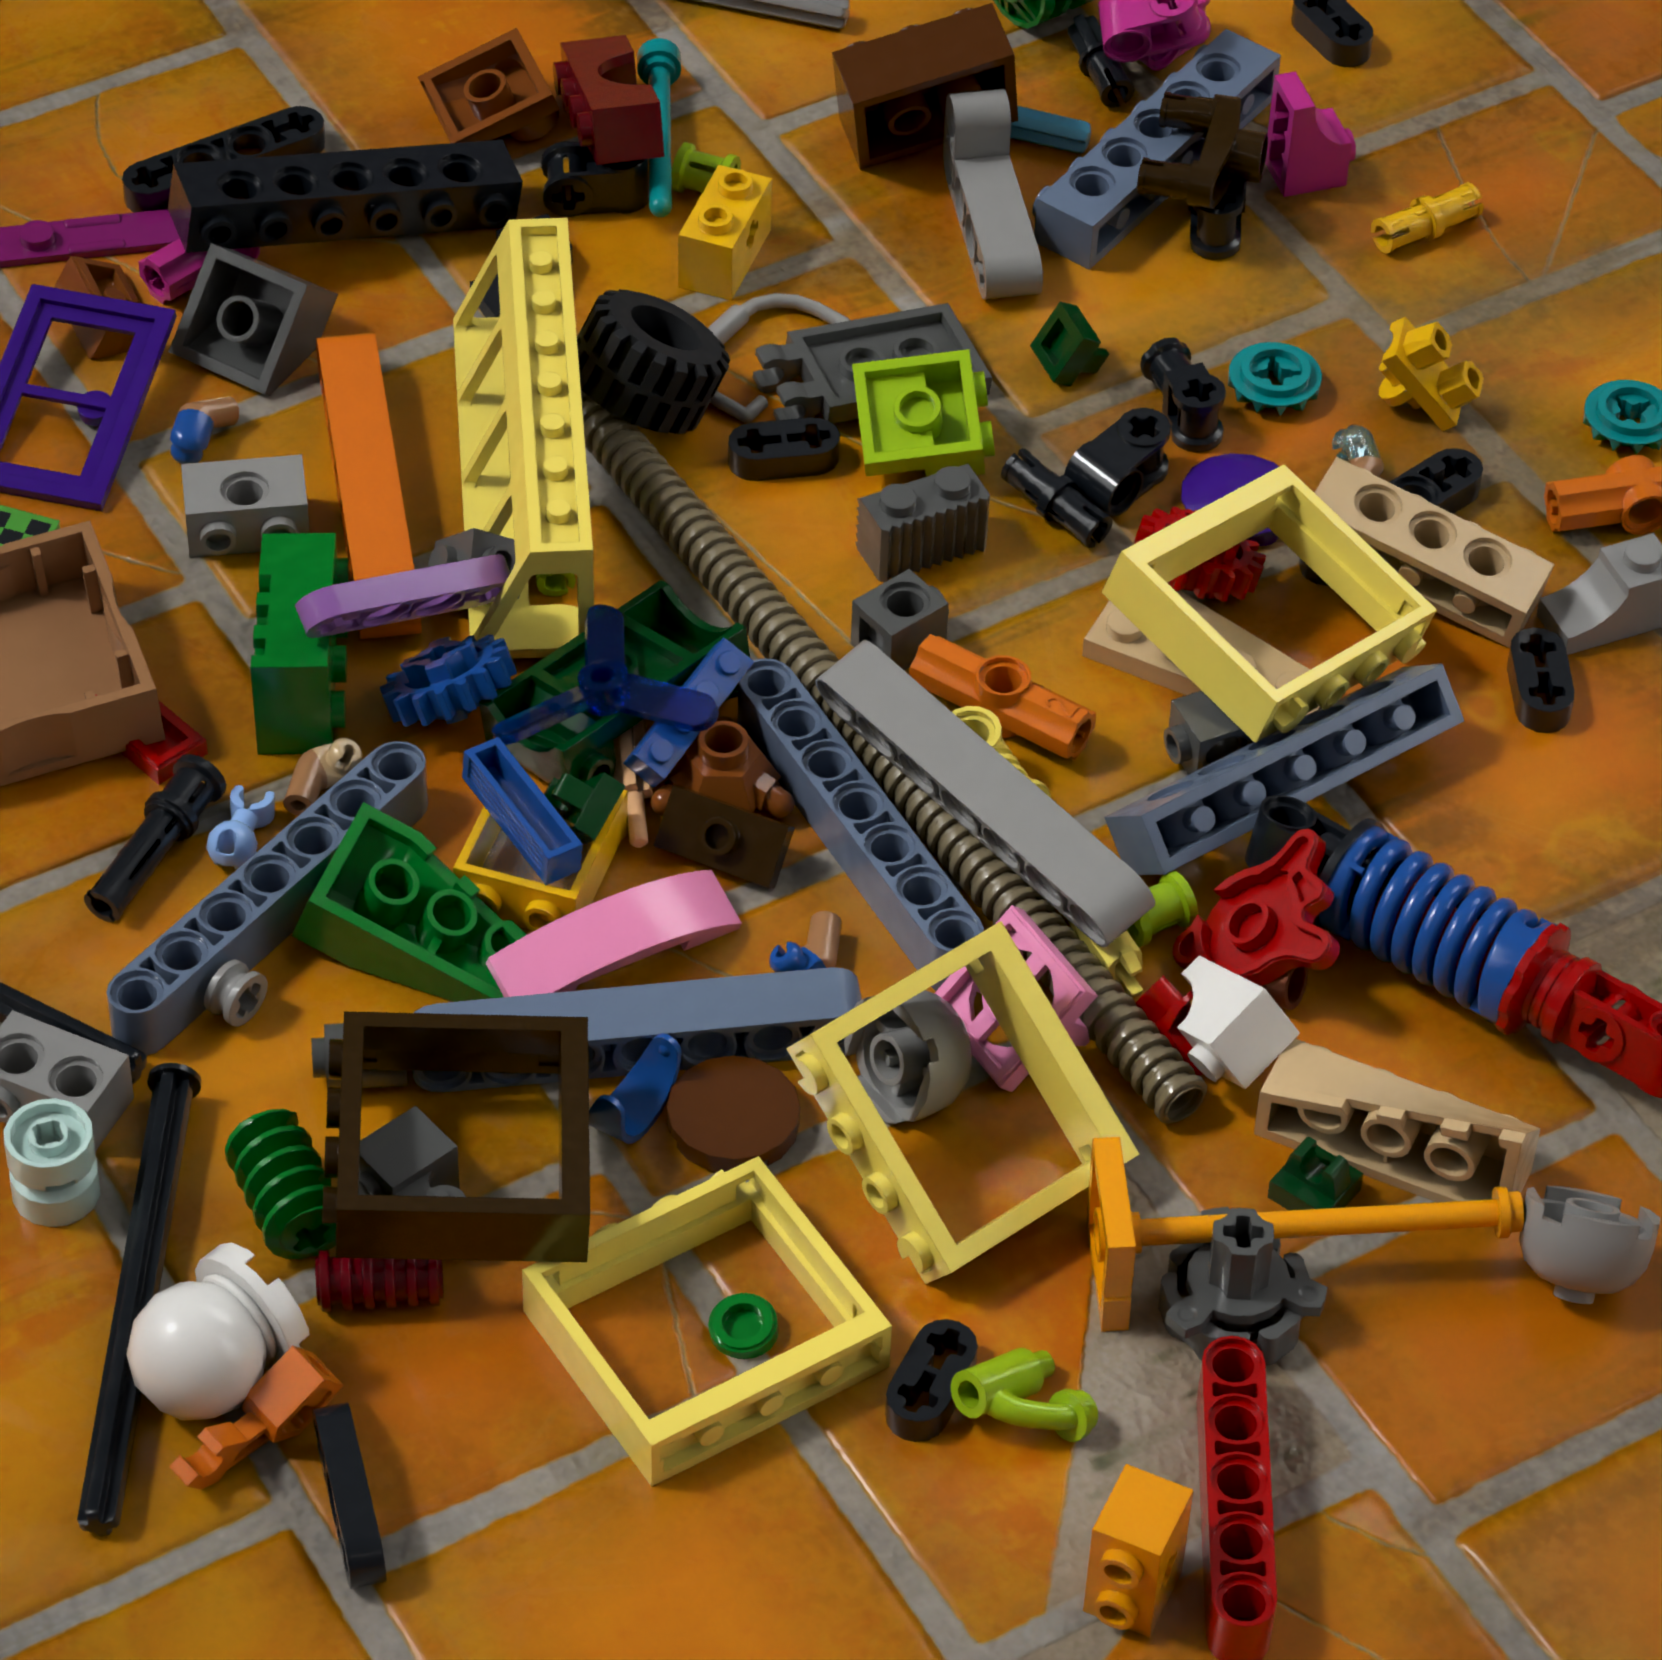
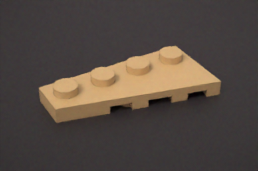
(1123, 646)

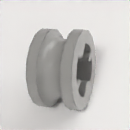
(235, 992)

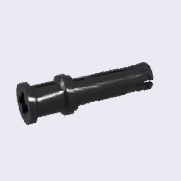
(169, 818)

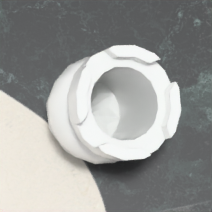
(211, 1339)

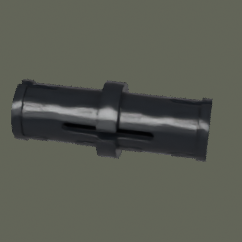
(1056, 498)

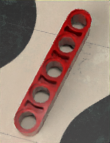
(1236, 1407)

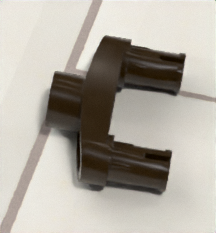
(1225, 156)

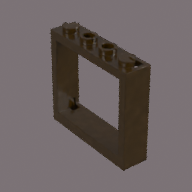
(459, 1225)

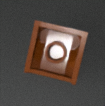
(492, 93)

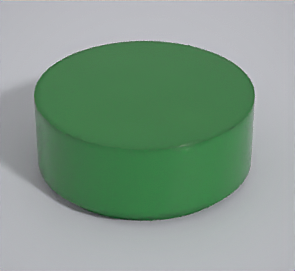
(743, 1326)

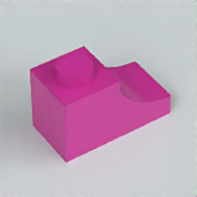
(1305, 143)

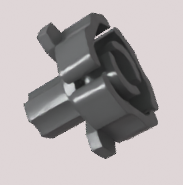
(1241, 1284)

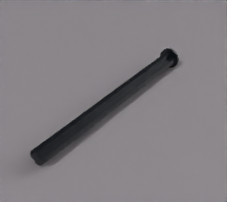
(140, 1279)

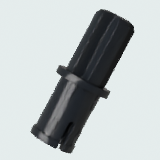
(1094, 63)

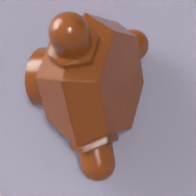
(729, 768)

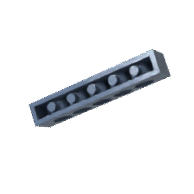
(1098, 195)
(1303, 763)

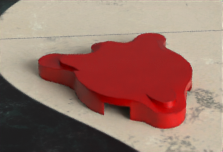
(1267, 917)

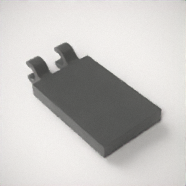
(826, 356)

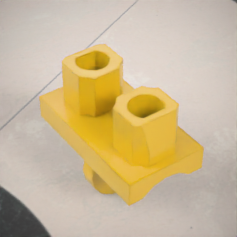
(1419, 375)

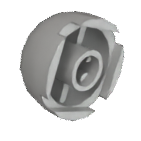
(912, 1058)
(1585, 1242)

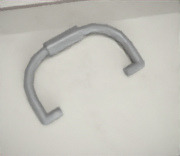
(737, 316)

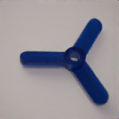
(609, 689)

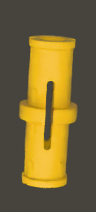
(1427, 217)

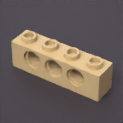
(1445, 558)

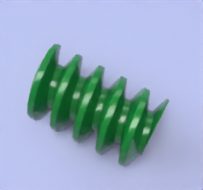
(282, 1183)

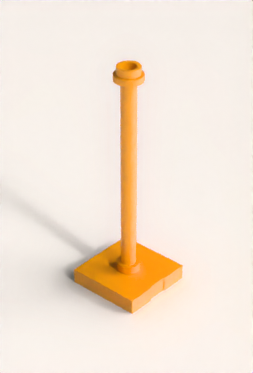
(1119, 1234)

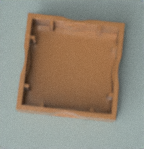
(59, 650)

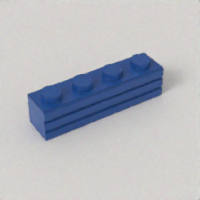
(666, 744)
(522, 811)

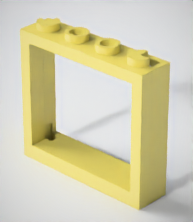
(1325, 544)
(1042, 1048)
(750, 1401)

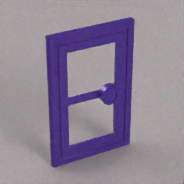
(114, 414)

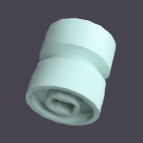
(52, 1162)

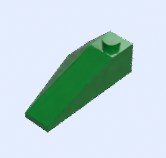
(404, 913)

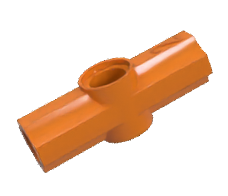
(1624, 495)
(1006, 690)

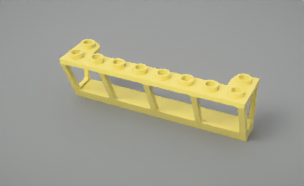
(526, 433)

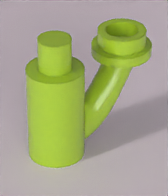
(1003, 1382)

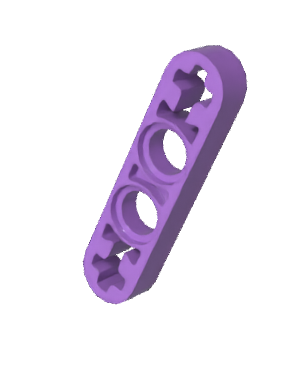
(402, 596)

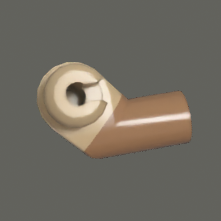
(320, 770)

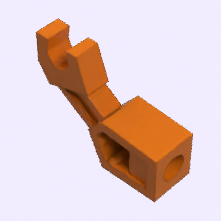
(274, 1411)

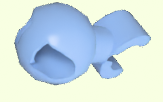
(234, 840)

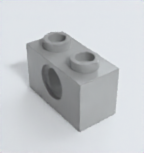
(240, 500)

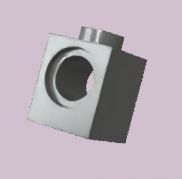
(899, 617)
(1200, 732)

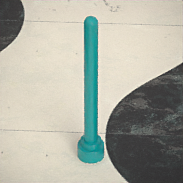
(660, 66)

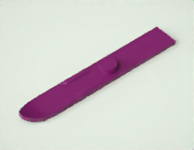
(85, 237)

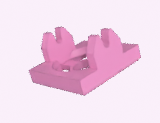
(1070, 999)

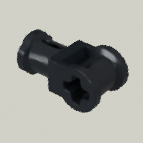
(1188, 393)

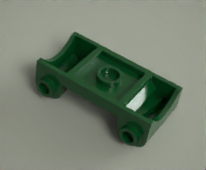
(659, 643)

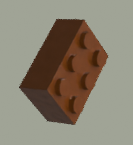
(898, 84)

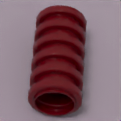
(376, 1280)

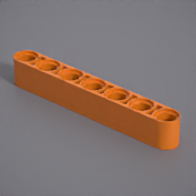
(365, 465)

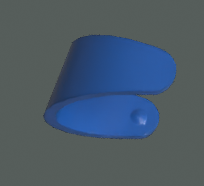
(641, 1094)

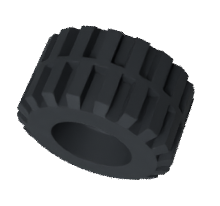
(649, 361)

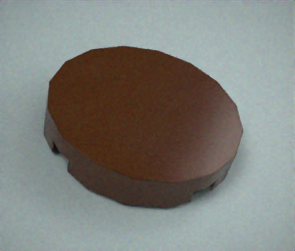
(733, 1112)

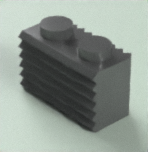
(923, 522)

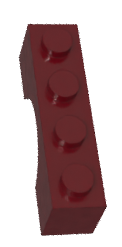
(605, 102)

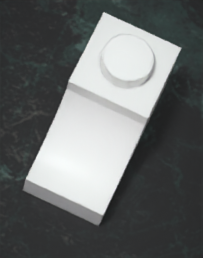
(1232, 1024)

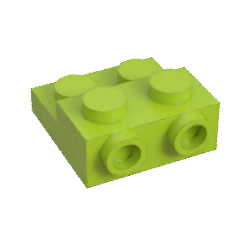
(922, 413)

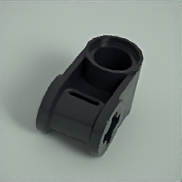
(594, 187)
(1217, 231)
(1122, 461)

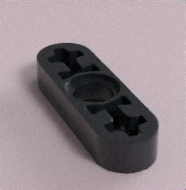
(349, 1495)

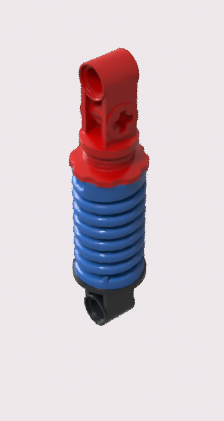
(1469, 942)

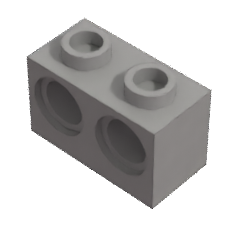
(54, 1063)

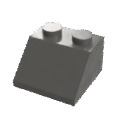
(251, 320)

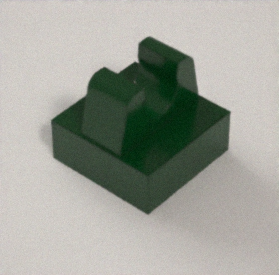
(1068, 345)
(585, 803)
(1314, 1179)

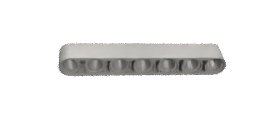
(986, 794)

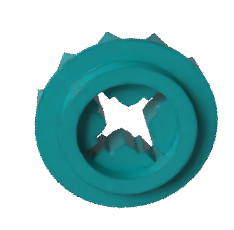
(1291, 365)
(1631, 400)

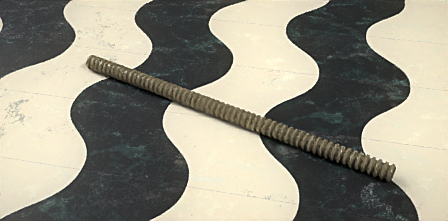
(781, 634)

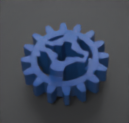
(448, 680)

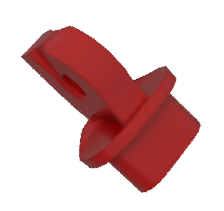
(1168, 1010)

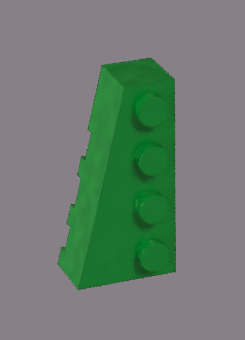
(289, 671)

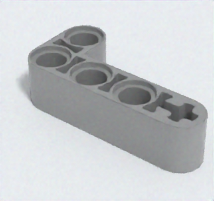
(989, 195)

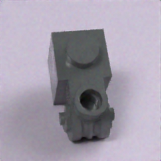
(409, 1159)

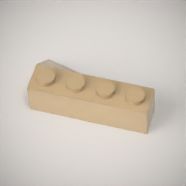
(1393, 1126)

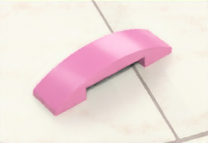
(615, 933)

